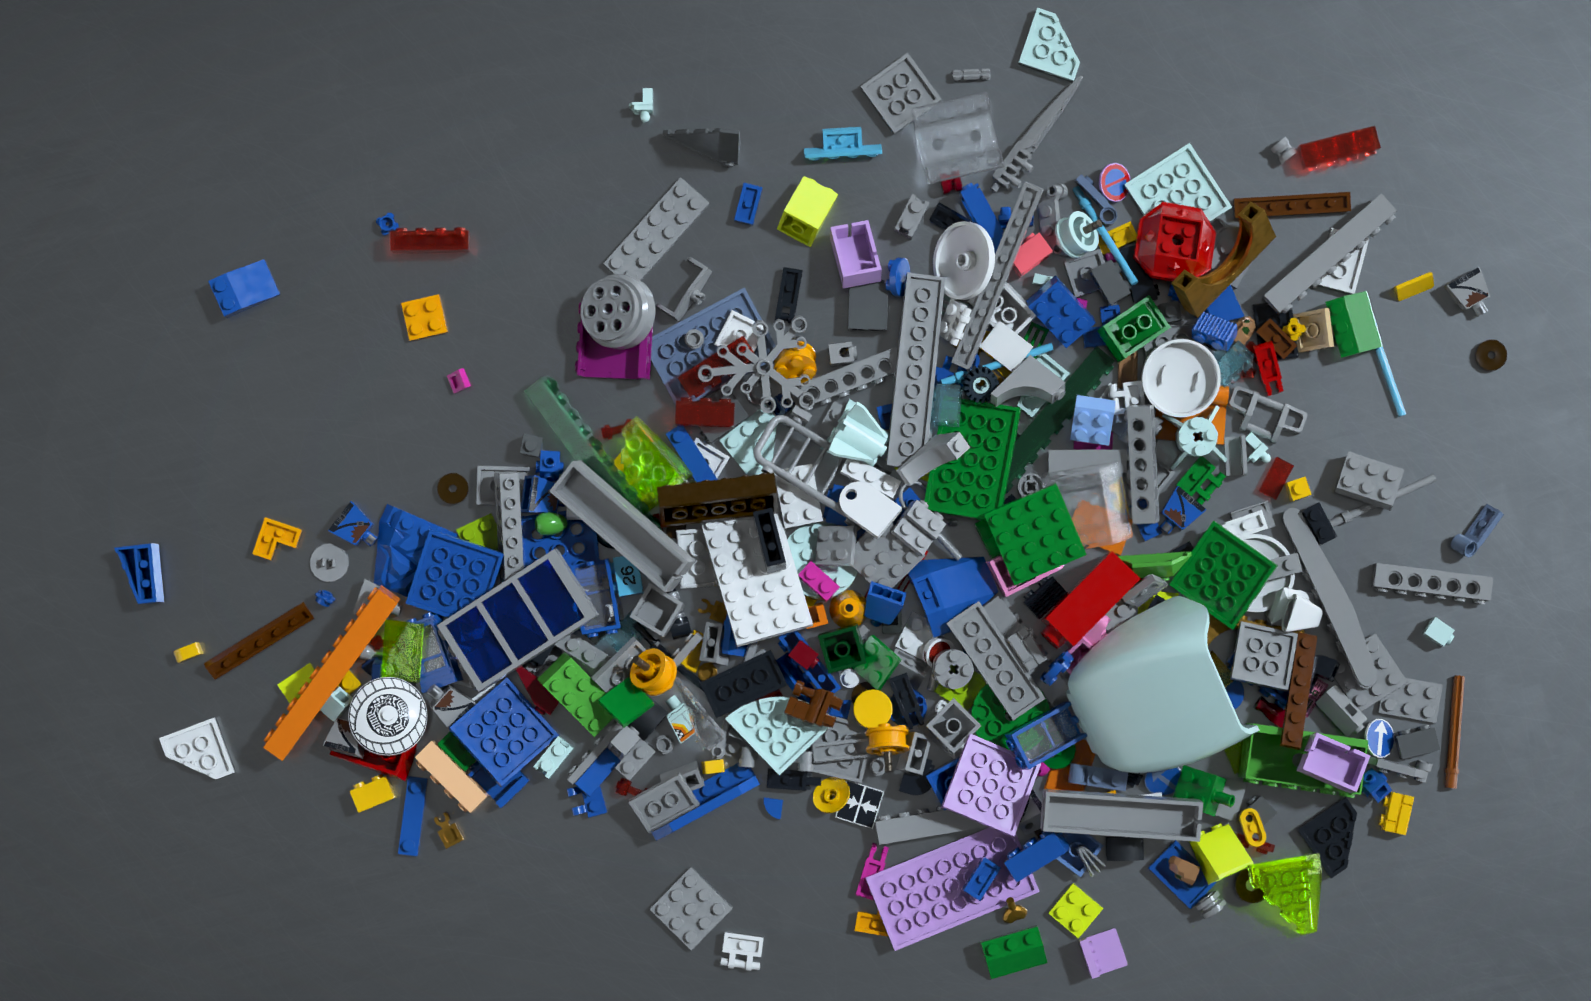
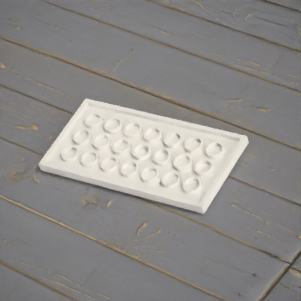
(755, 601)

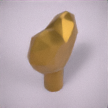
(1013, 912)

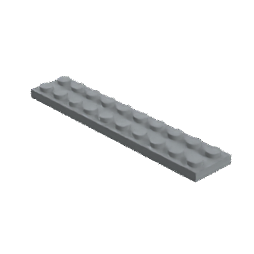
(915, 367)

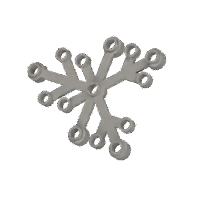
(740, 368)

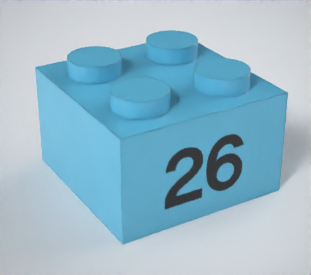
(627, 577)

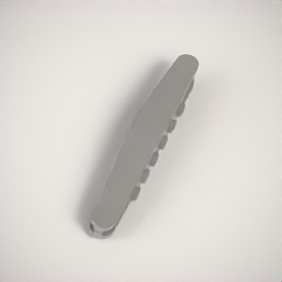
(1333, 599)

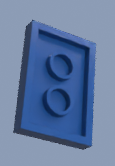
(1185, 892)

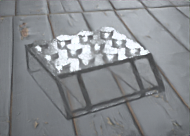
(1095, 502)

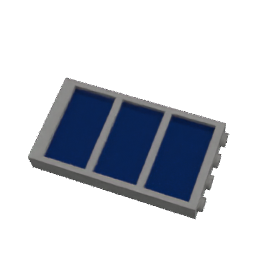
(517, 620)

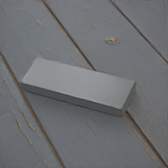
(840, 750)

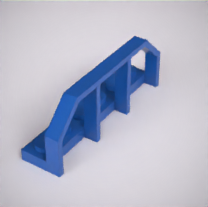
(714, 788)

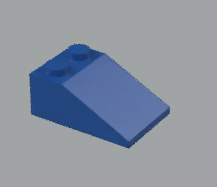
(244, 288)

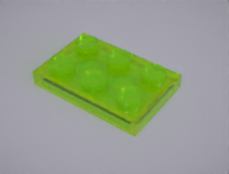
(402, 650)

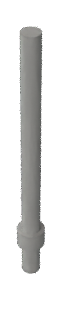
(1347, 516)

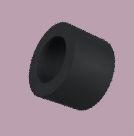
(649, 720)
(1124, 848)

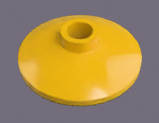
(829, 788)

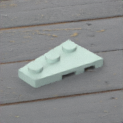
(1032, 405)

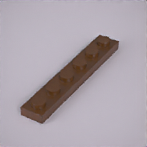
(1297, 204)
(259, 640)
(1298, 691)

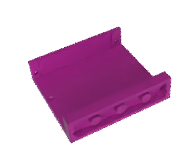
(607, 362)

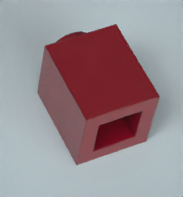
(804, 655)

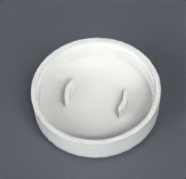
(1180, 377)

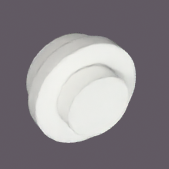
(849, 678)

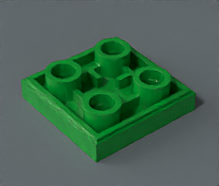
(626, 702)

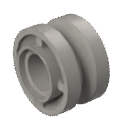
(751, 397)
(1210, 904)

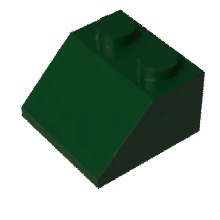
(842, 648)

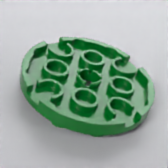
(991, 716)

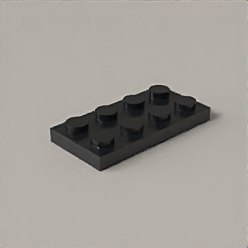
(743, 684)

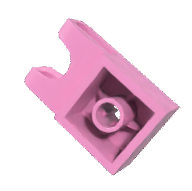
(1003, 578)
(1095, 635)

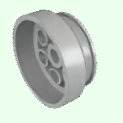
(635, 322)

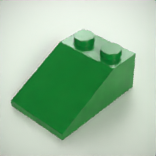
(1133, 329)

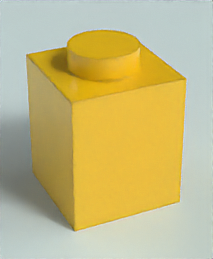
(1297, 489)

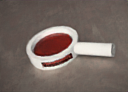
(930, 650)

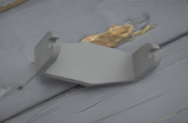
(692, 294)

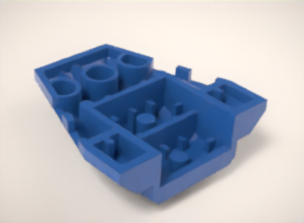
(400, 548)

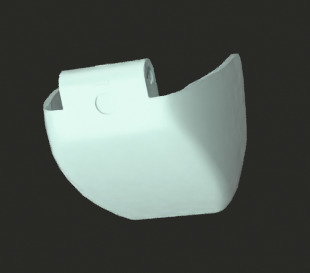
(1154, 692)

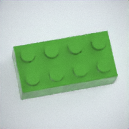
(576, 693)

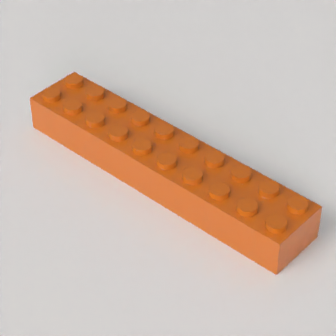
(333, 670)

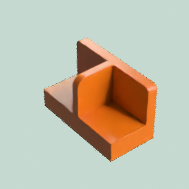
(818, 615)

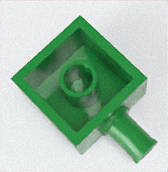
(1205, 787)

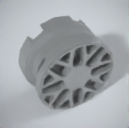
(1028, 484)

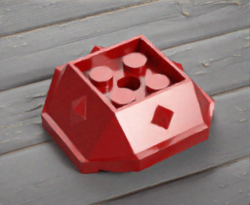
(1160, 255)

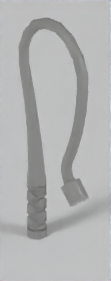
(951, 522)

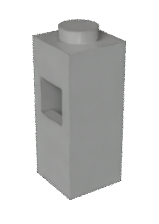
(1341, 711)

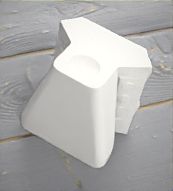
(1294, 610)

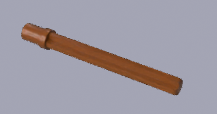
(1454, 733)

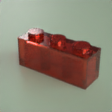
(704, 412)

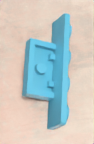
(842, 143)

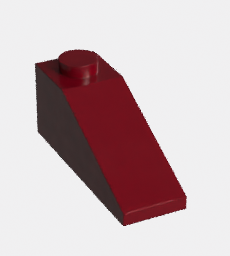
(540, 696)

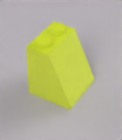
(807, 211)
(1220, 853)

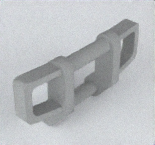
(1284, 408)

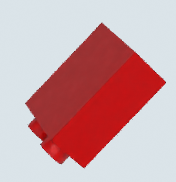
(1088, 601)

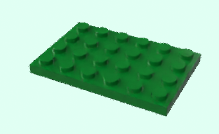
(981, 475)

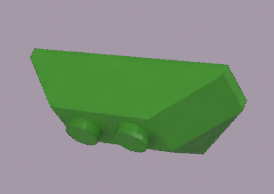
(1159, 564)

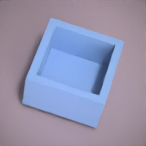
(1092, 420)

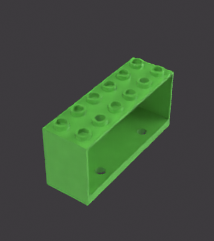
(1268, 761)

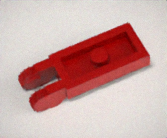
(1268, 366)

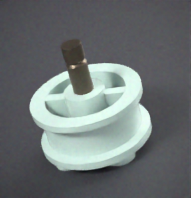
(1077, 234)

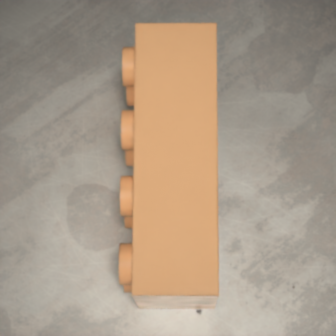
(452, 777)

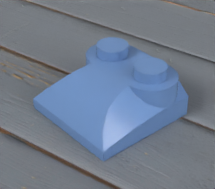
(1071, 858)

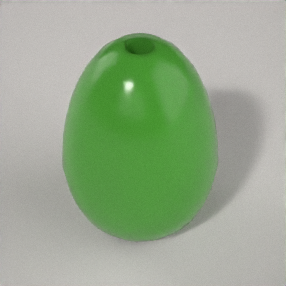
(550, 523)

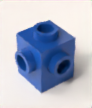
(549, 465)
(1375, 785)

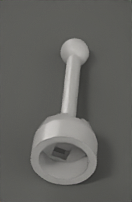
(369, 652)

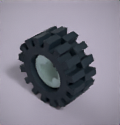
(973, 377)

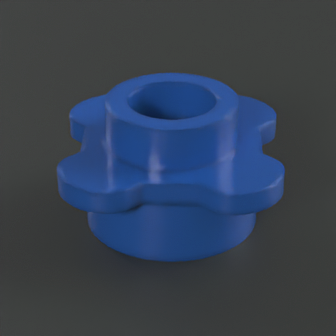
(389, 217)
(324, 598)

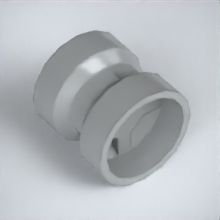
(1282, 146)

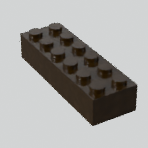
(716, 499)

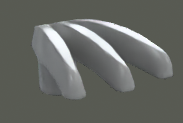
(1084, 853)

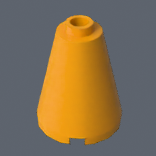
(840, 615)

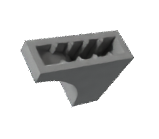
(1030, 379)
(934, 453)

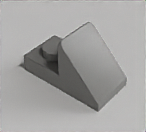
(734, 744)

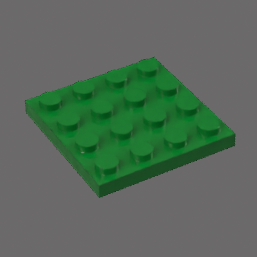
(1035, 534)
(1223, 575)

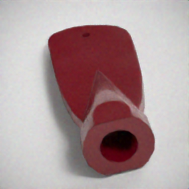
(1271, 711)

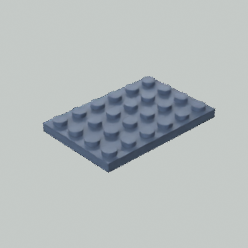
(674, 357)

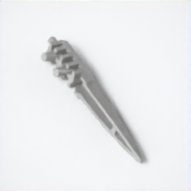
(1030, 140)

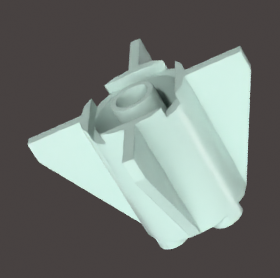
(857, 435)
(1185, 438)

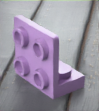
(1103, 952)

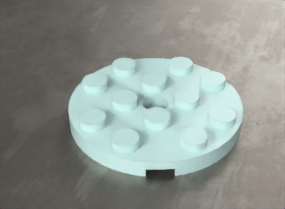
(803, 550)

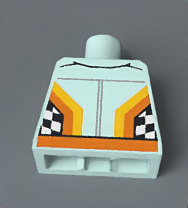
(679, 719)

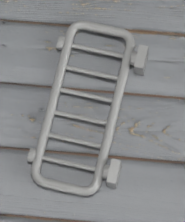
(797, 420)

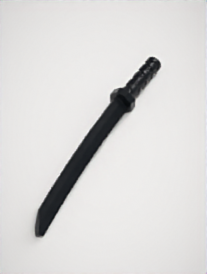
(655, 643)

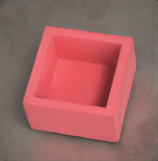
(1031, 254)

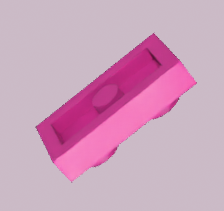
(818, 581)

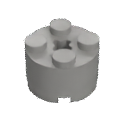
(963, 668)

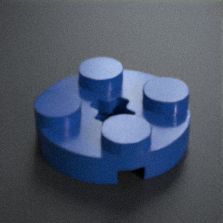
(1059, 665)

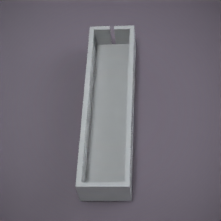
(622, 526)
(1121, 815)

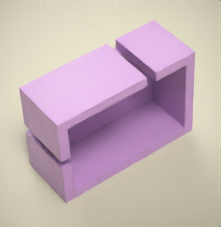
(855, 255)
(1331, 765)

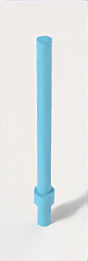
(1086, 205)
(995, 365)
(1390, 381)

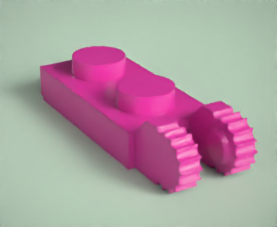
(871, 867)

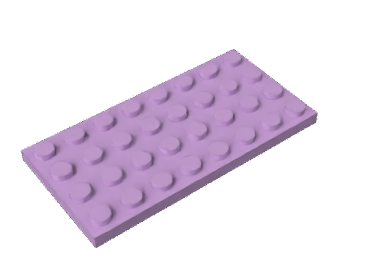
(927, 893)

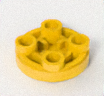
(872, 708)

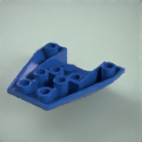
(950, 588)

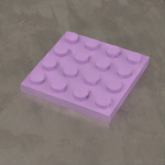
(989, 786)

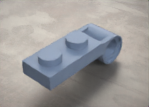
(1086, 185)
(1478, 531)
(1097, 777)

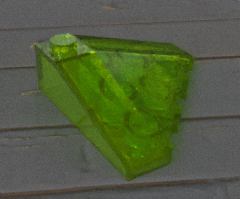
(649, 462)
(1293, 886)

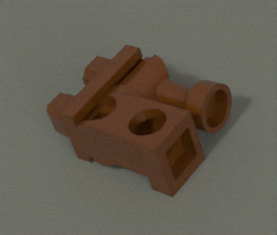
(818, 707)

